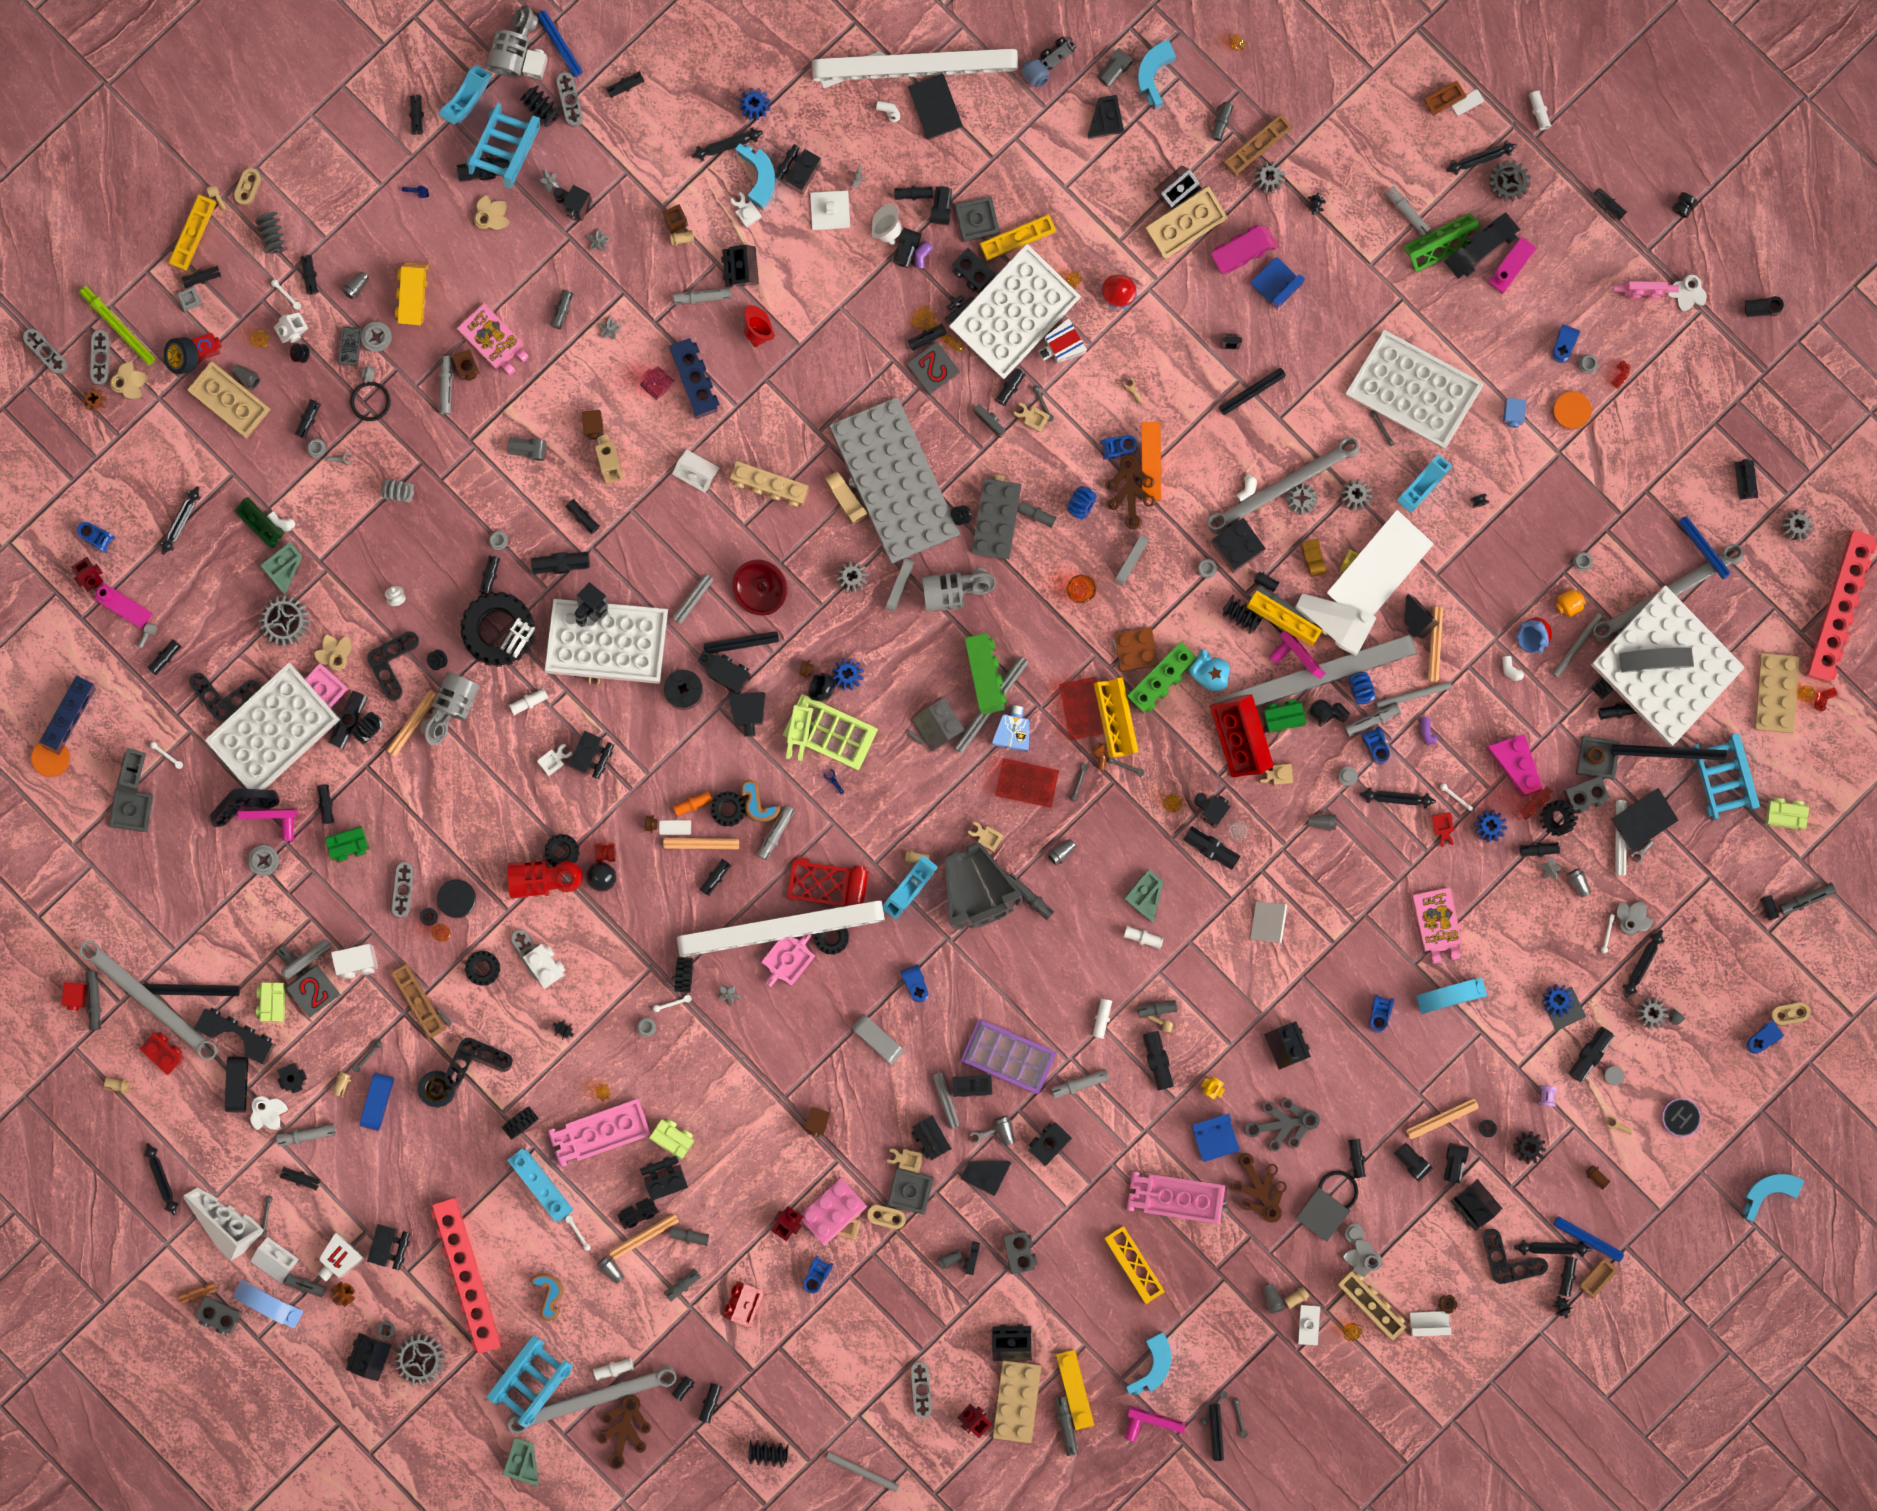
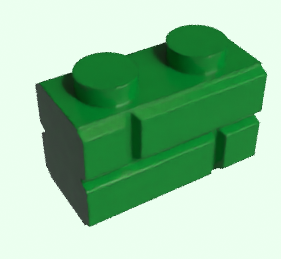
(1284, 716)
(347, 844)

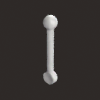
(296, 305)
(153, 745)
(1443, 787)
(1604, 949)
(656, 1008)
(569, 1219)

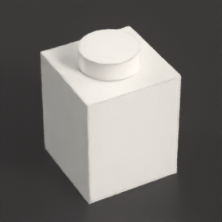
(535, 64)

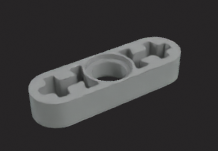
(561, 87)
(105, 344)
(32, 345)
(1132, 560)
(900, 585)
(407, 905)
(518, 945)
(924, 1375)

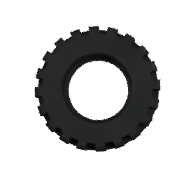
(478, 611)

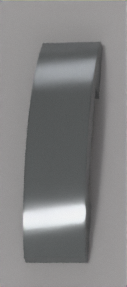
(1656, 659)

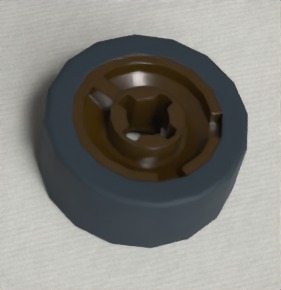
(427, 1093)

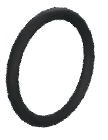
(370, 418)
(1349, 1177)

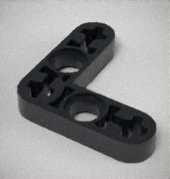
(384, 663)
(227, 701)
(242, 797)
(468, 1056)
(1503, 1264)

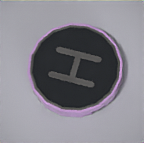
(1681, 1117)

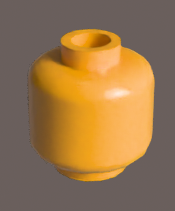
(1570, 603)

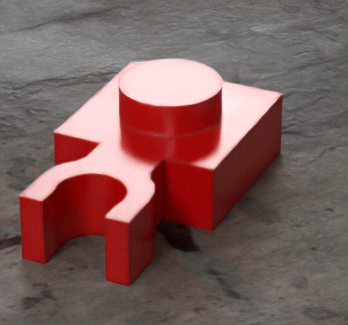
(1443, 825)

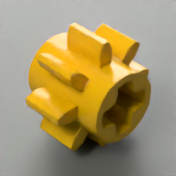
(1213, 1087)

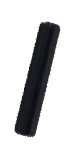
(1216, 1432)

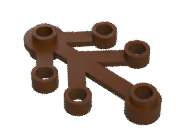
(1130, 490)
(1261, 1191)
(624, 1428)

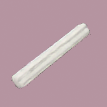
(1620, 845)

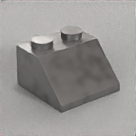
(938, 724)

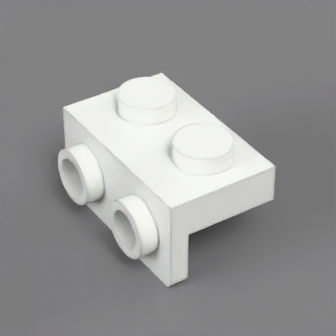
(544, 965)

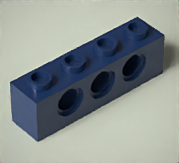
(700, 407)
(67, 715)

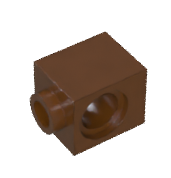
(675, 218)
(460, 359)
(592, 424)
(817, 1121)

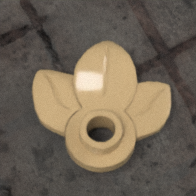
(493, 212)
(131, 380)
(333, 649)

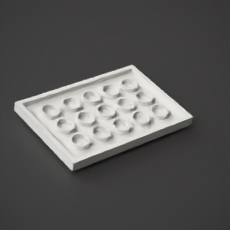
(1014, 311)
(1414, 389)
(618, 647)
(272, 729)

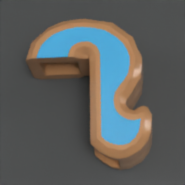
(753, 804)
(553, 1295)

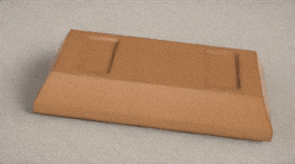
(1598, 1278)

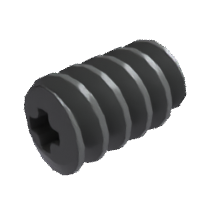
(269, 233)

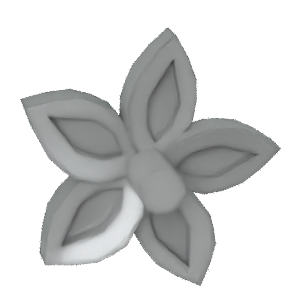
(857, 178)
(548, 181)
(598, 240)
(609, 329)
(1550, 869)
(728, 993)

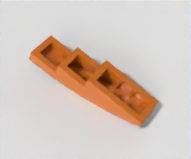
(1151, 457)

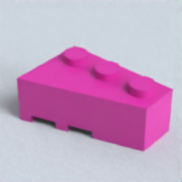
(1243, 248)
(1517, 763)

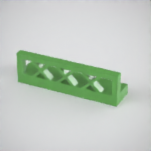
(1442, 238)

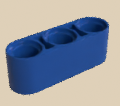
(376, 1101)

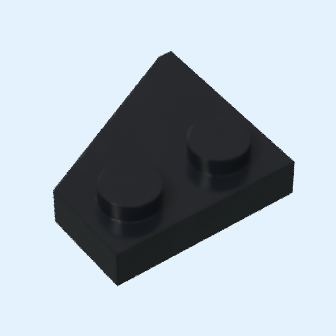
(1106, 118)
(986, 1174)

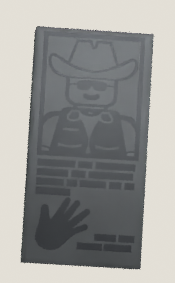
(350, 346)

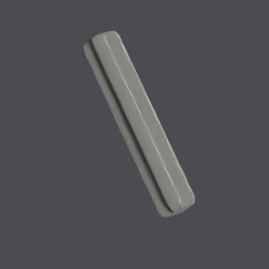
(693, 598)
(305, 959)
(946, 1100)

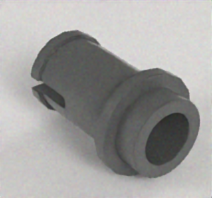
(949, 1259)

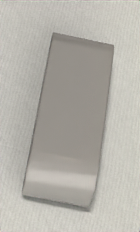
(877, 1039)

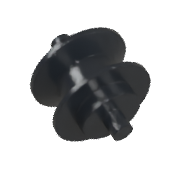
(1315, 204)
(299, 352)
(961, 515)
(437, 659)
(563, 1029)
(1562, 1307)

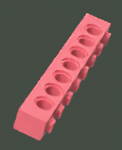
(1816, 669)
(475, 1283)

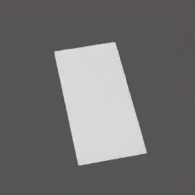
(1381, 565)

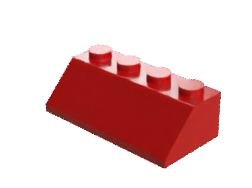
(1242, 736)

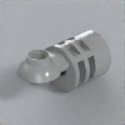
(511, 46)
(947, 590)
(452, 700)

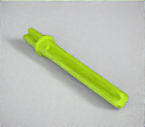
(96, 303)

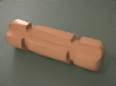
(197, 1293)

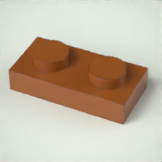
(1445, 98)

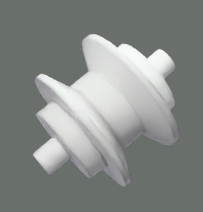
(395, 596)

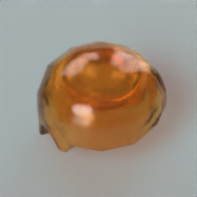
(1081, 588)

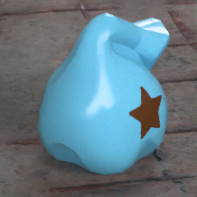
(1210, 672)

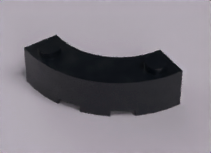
(1484, 243)

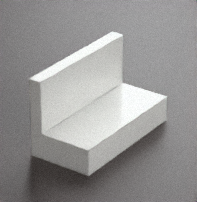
(695, 470)
(274, 1260)
(1429, 1324)

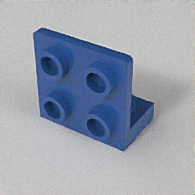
(1277, 282)
(1215, 1137)

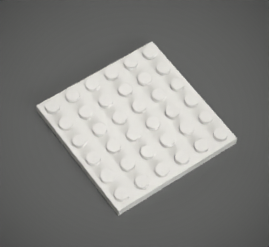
(1669, 696)

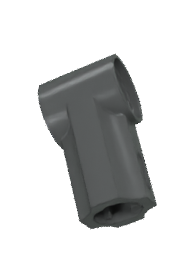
(1118, 63)
(532, 449)

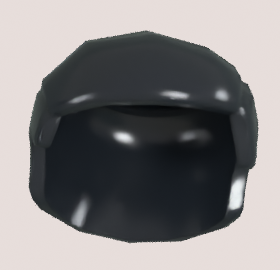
(821, 687)
(601, 876)

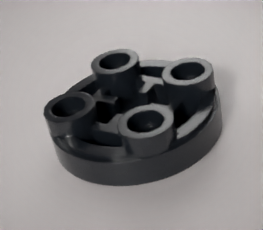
(456, 898)

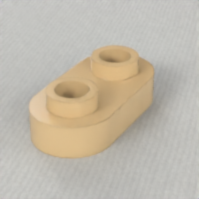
(247, 187)
(1790, 1014)
(886, 1217)

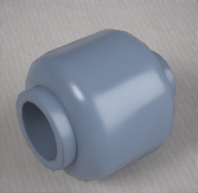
(1035, 73)

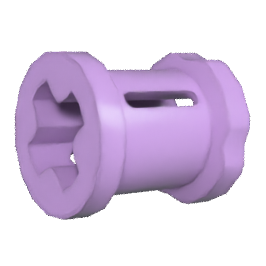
(1550, 1092)

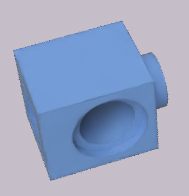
(1514, 412)

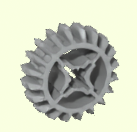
(292, 619)
(423, 1368)

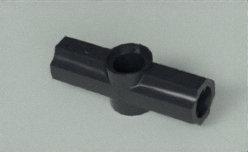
(479, 173)
(560, 563)
(354, 708)
(1211, 848)
(1591, 1054)
(1158, 1060)

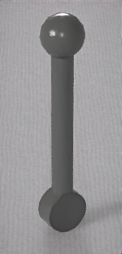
(1036, 389)
(1375, 415)
(1084, 767)
(1140, 772)
(356, 1068)
(268, 1199)
(1223, 1395)
(1243, 1433)

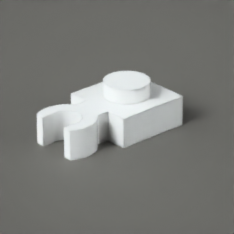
(747, 212)
(552, 761)

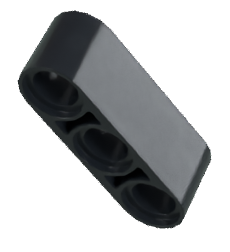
(236, 1084)

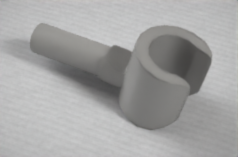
(340, 459)
(148, 629)
(1642, 851)
(981, 1135)

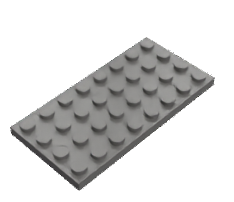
(894, 480)

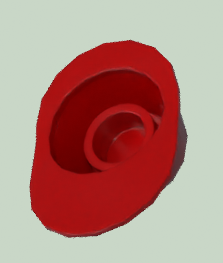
(758, 326)

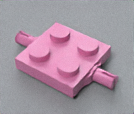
(1652, 290)
(788, 960)

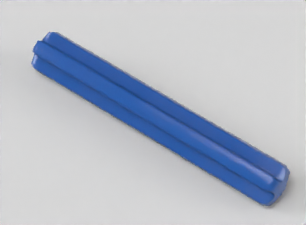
(559, 43)
(1704, 547)
(1588, 1239)

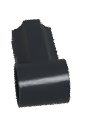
(941, 210)
(907, 244)
(1761, 307)
(1456, 1158)
(1416, 1164)

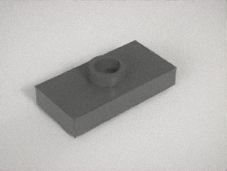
(990, 420)

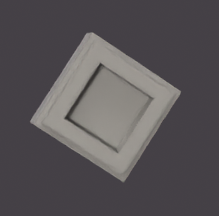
(189, 299)

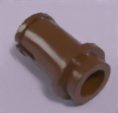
(1597, 1177)

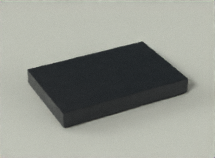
(935, 106)
(1644, 819)

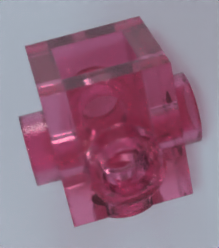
(656, 382)

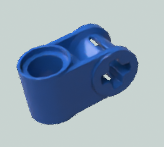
(1565, 340)
(1116, 446)
(98, 538)
(1375, 744)
(914, 980)
(1380, 1011)
(1766, 1036)
(817, 1274)

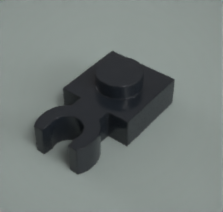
(969, 1263)

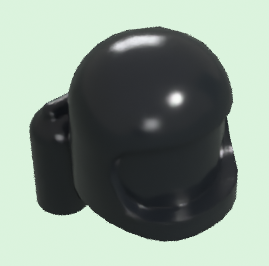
(1324, 712)

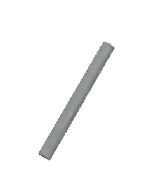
(1577, 645)
(1413, 695)
(861, 1471)

